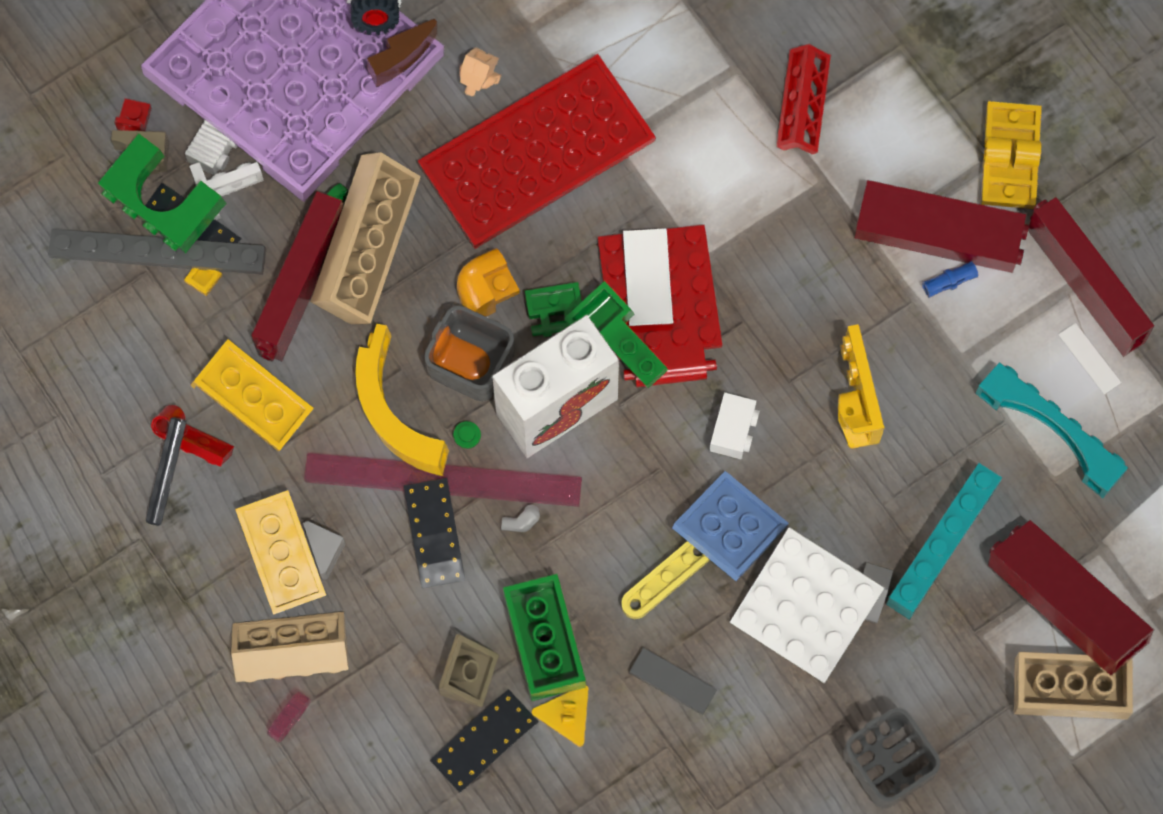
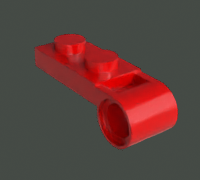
(194, 441)

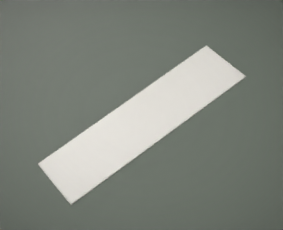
(1089, 358)

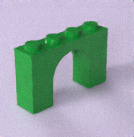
(178, 226)

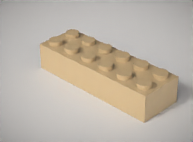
(365, 239)

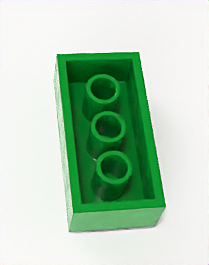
(538, 611)

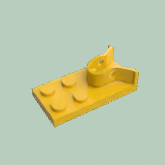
(252, 395)
(859, 409)
(280, 552)

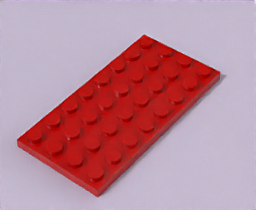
(536, 151)

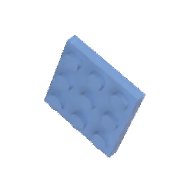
(730, 525)

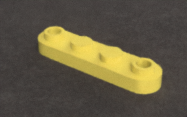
(663, 581)

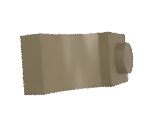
(122, 139)

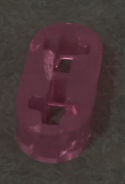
(288, 717)

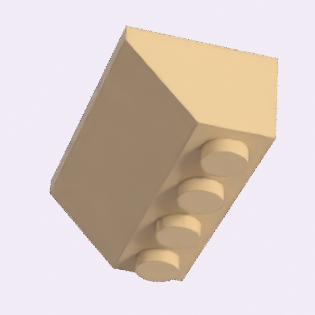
(289, 647)

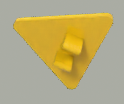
(566, 715)

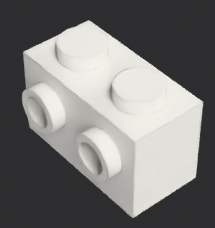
(733, 426)

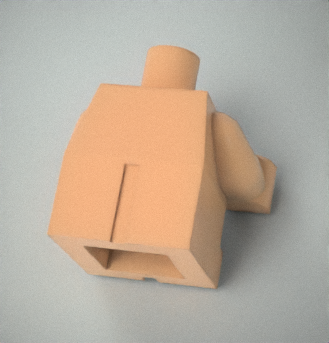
(478, 71)

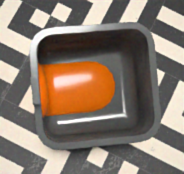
(468, 352)

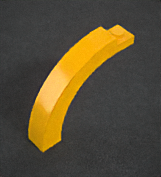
(413, 448)

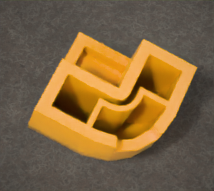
(486, 283)

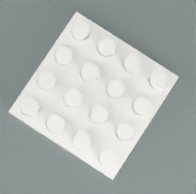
(807, 604)

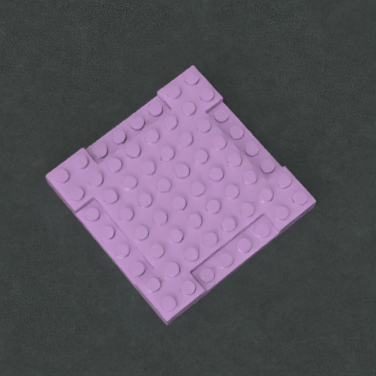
(283, 80)

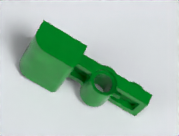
(609, 317)

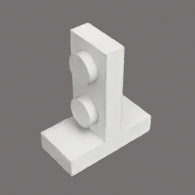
(226, 183)

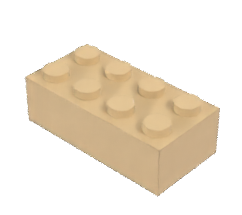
(1071, 687)

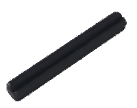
(166, 471)

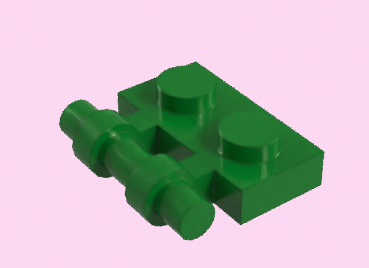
(551, 302)

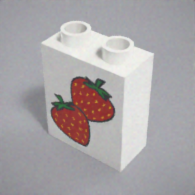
(556, 386)

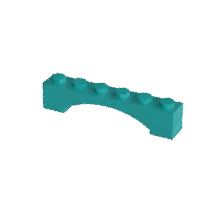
(1006, 390)
(943, 541)

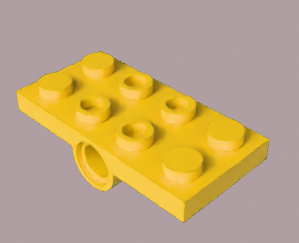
(1011, 155)

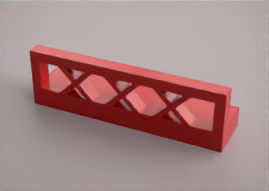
(799, 95)

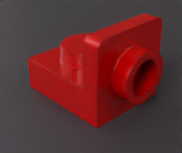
(133, 116)

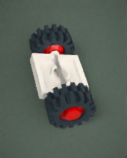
(375, 15)

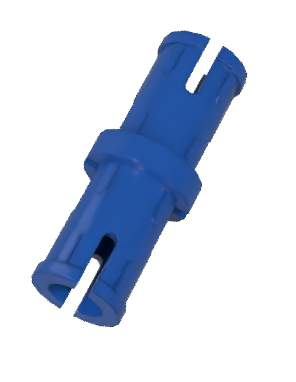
(950, 279)

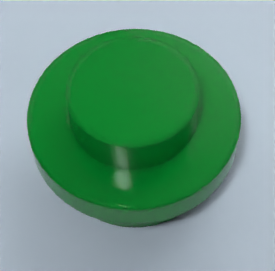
(467, 435)

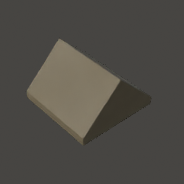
(468, 672)

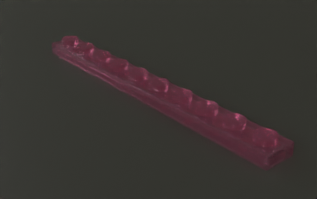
(461, 480)

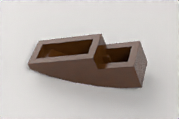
(401, 52)

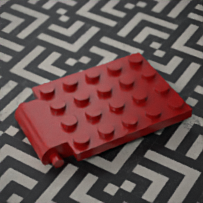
(693, 300)

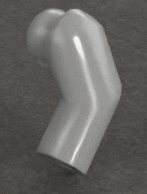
(523, 522)

